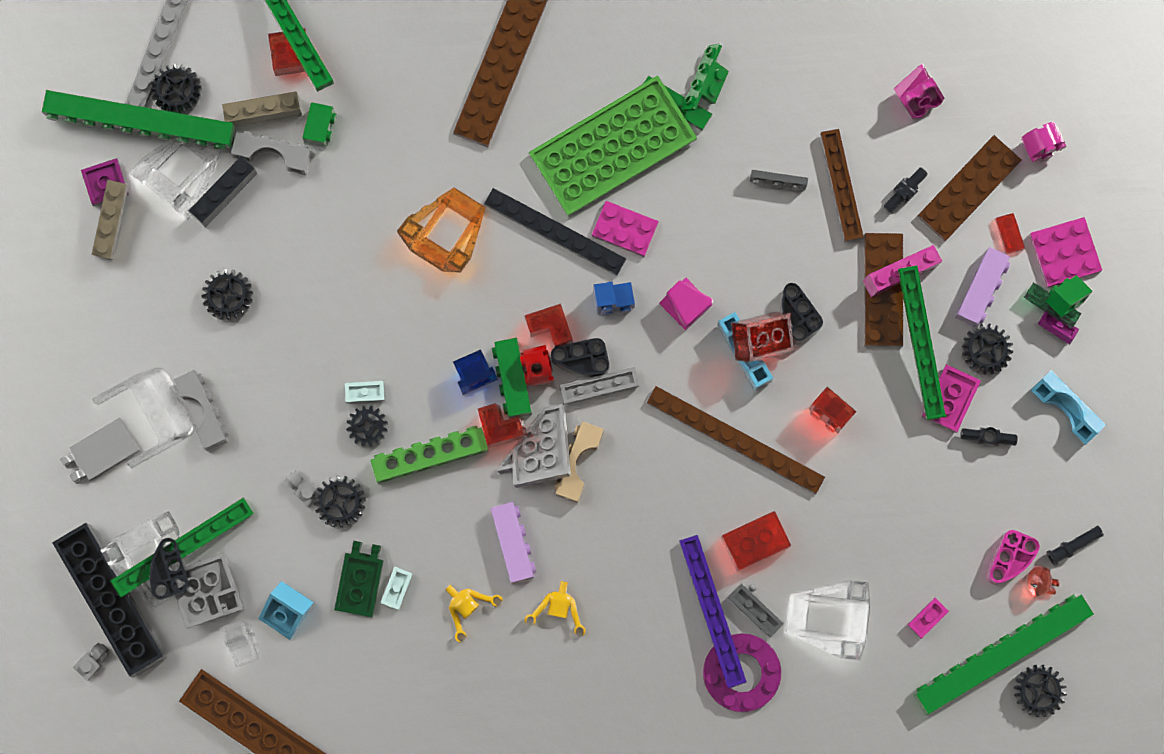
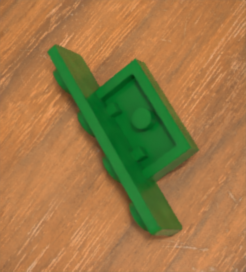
(707, 81)

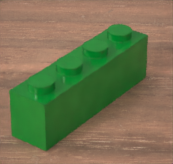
(512, 378)

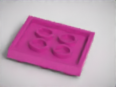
(1065, 251)

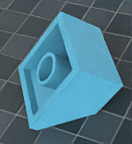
(285, 610)

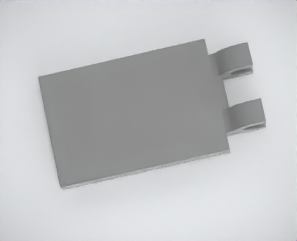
(101, 451)

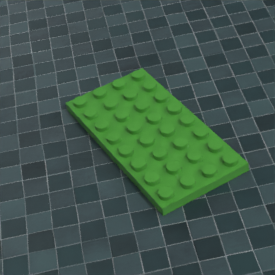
(612, 145)

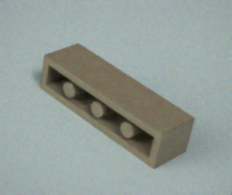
(262, 109)
(110, 219)

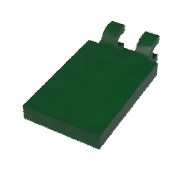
(359, 581)

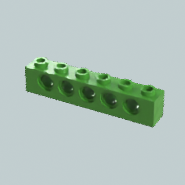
(421, 463)

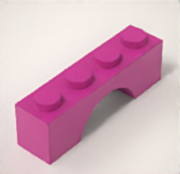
(888, 276)

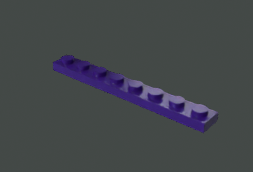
(712, 611)

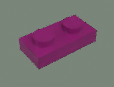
(1058, 328)

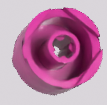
(1043, 142)

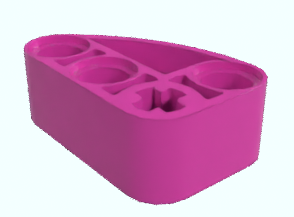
(1018, 556)

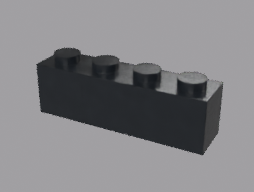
(222, 191)

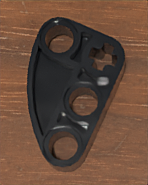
(800, 320)
(584, 364)
(162, 575)

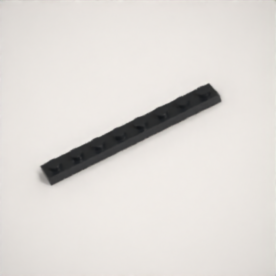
(555, 231)

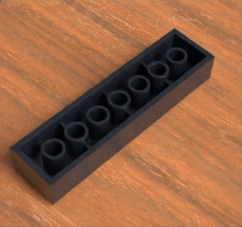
(116, 615)

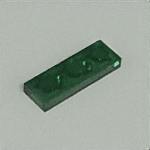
(1038, 296)

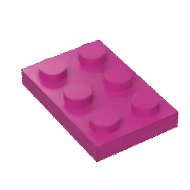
(625, 228)
(957, 394)

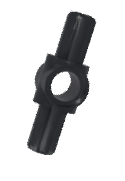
(905, 190)
(998, 438)

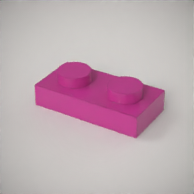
(927, 618)

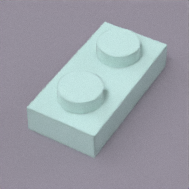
(364, 391)
(396, 588)

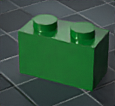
(319, 124)
(1068, 295)

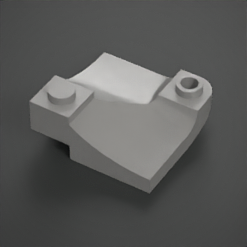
(210, 592)

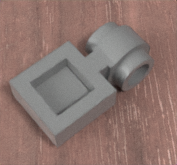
(305, 491)
(88, 665)

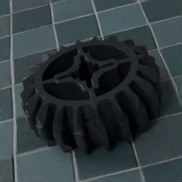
(162, 100)
(231, 278)
(973, 357)
(331, 505)
(1035, 698)

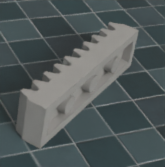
(599, 385)

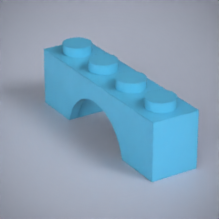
(755, 371)
(1083, 420)

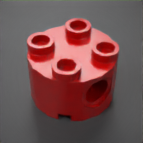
(540, 356)

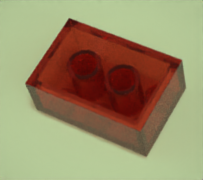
(762, 336)
(756, 541)

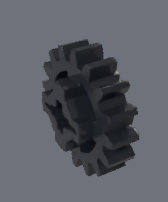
(376, 424)

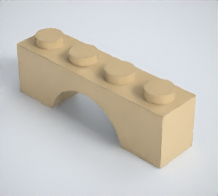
(586, 439)

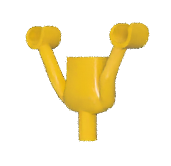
(465, 605)
(558, 606)

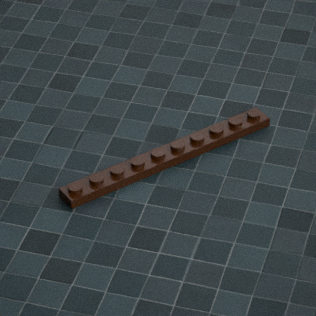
(736, 440)

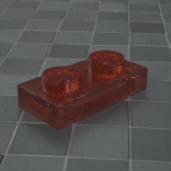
(1009, 233)

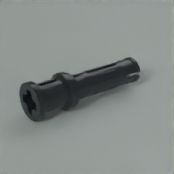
(1066, 549)

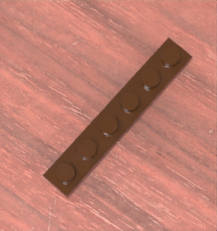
(841, 185)

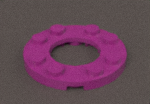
(756, 697)

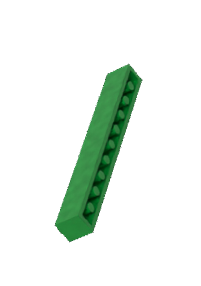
(138, 119)
(1003, 654)

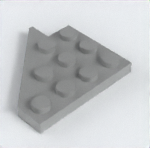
(543, 453)

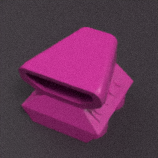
(919, 92)
(686, 303)

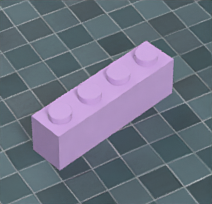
(982, 287)
(512, 542)

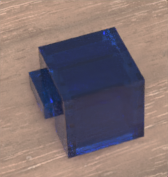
(473, 372)

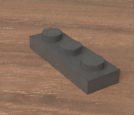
(778, 180)
(755, 610)

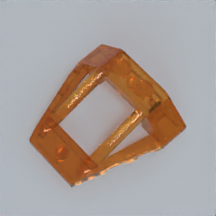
(416, 237)

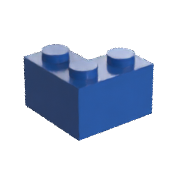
(613, 298)

